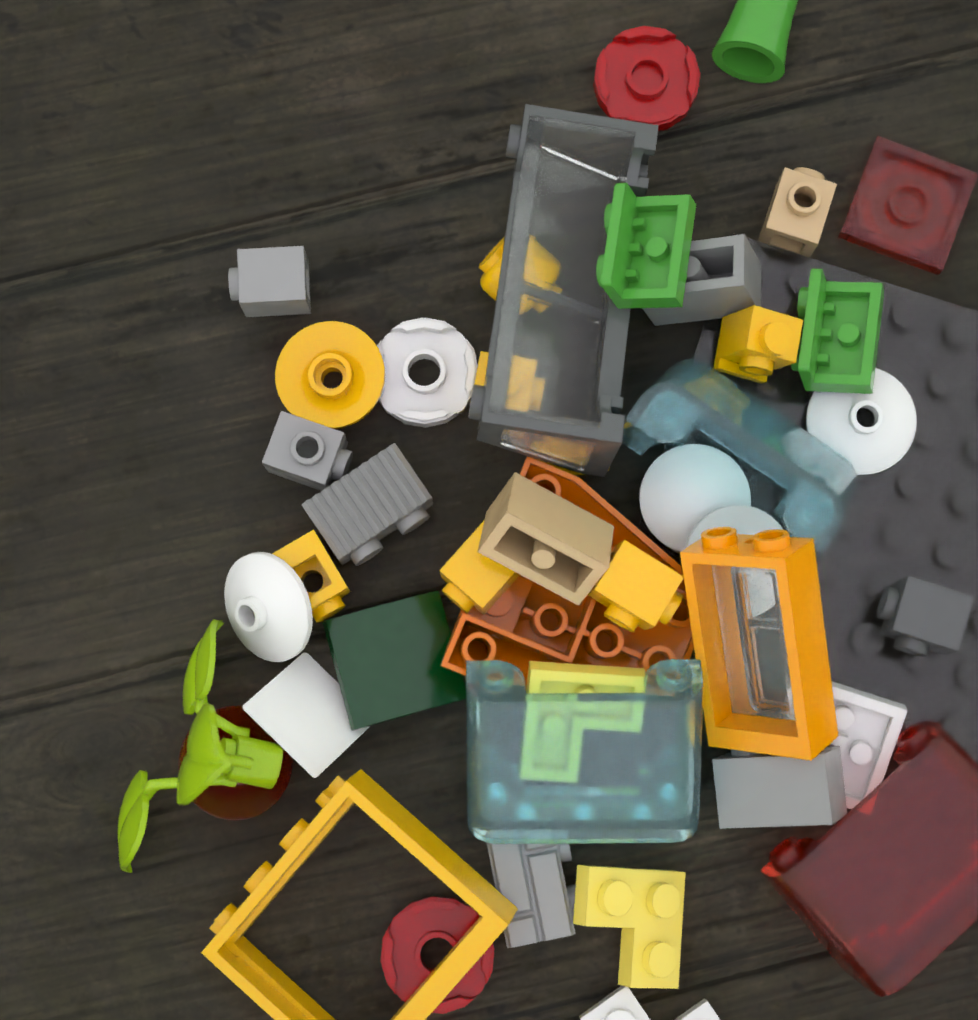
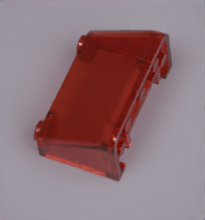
(896, 870)

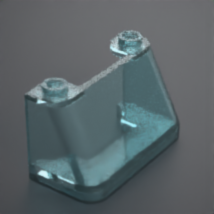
(699, 397)
(583, 761)

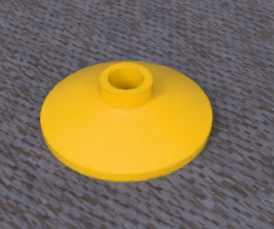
(327, 349)

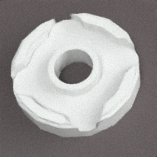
(448, 394)

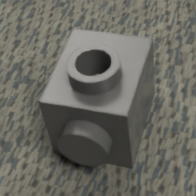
(924, 616)

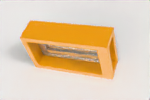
(760, 642)

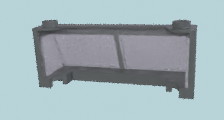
(554, 329)

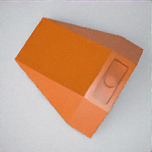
(544, 627)

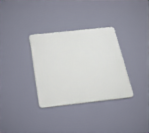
(305, 714)

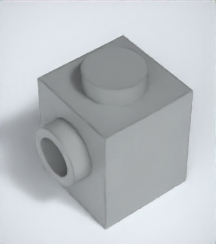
(271, 281)
(307, 452)

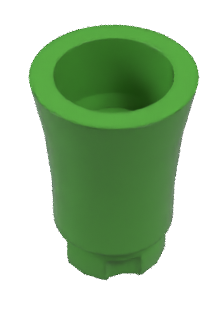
(756, 40)

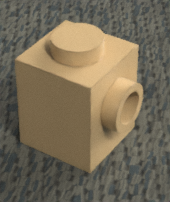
(798, 211)

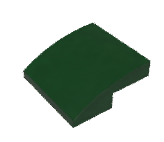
(392, 660)

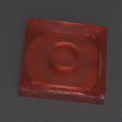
(908, 205)

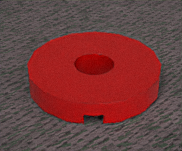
(408, 933)

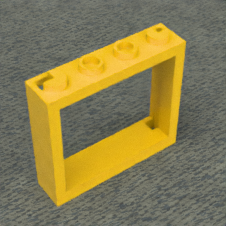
(272, 987)

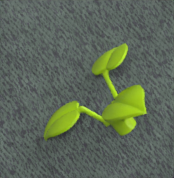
(239, 758)

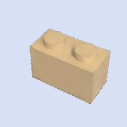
(546, 539)

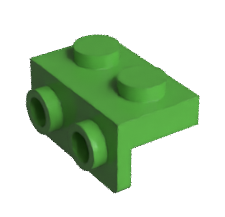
(646, 249)
(839, 334)

